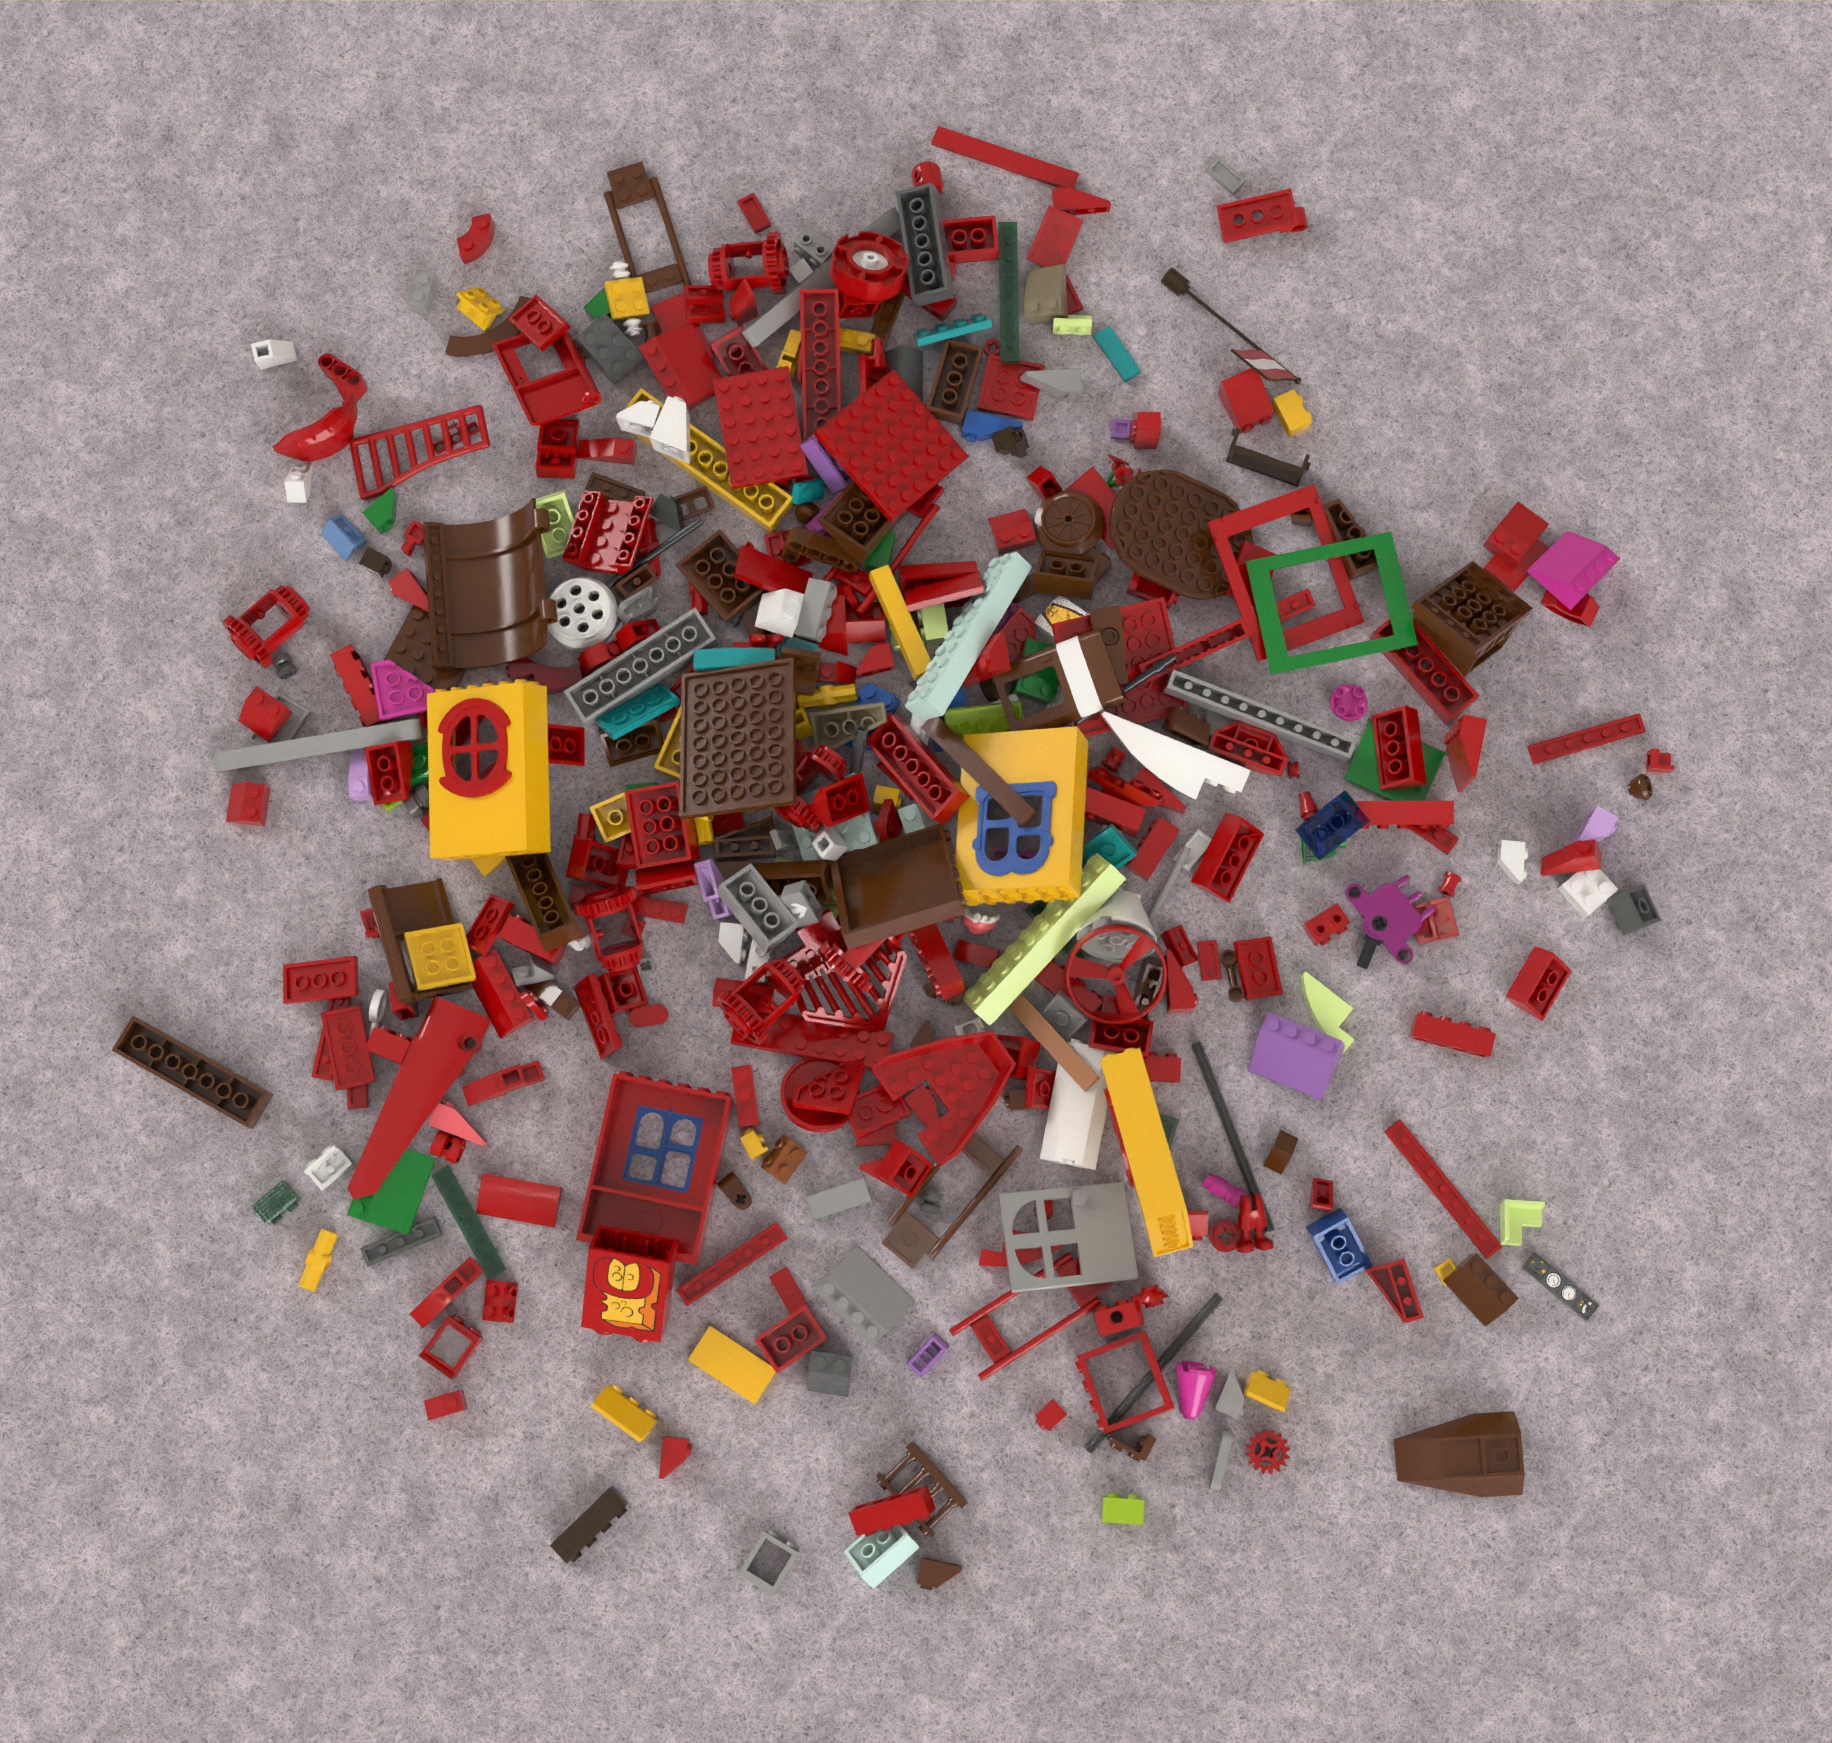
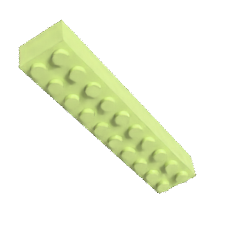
(1041, 941)

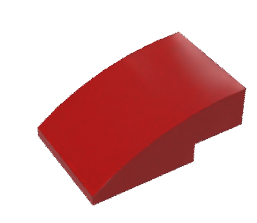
(557, 449)

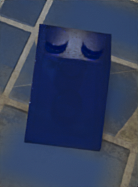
(1332, 825)

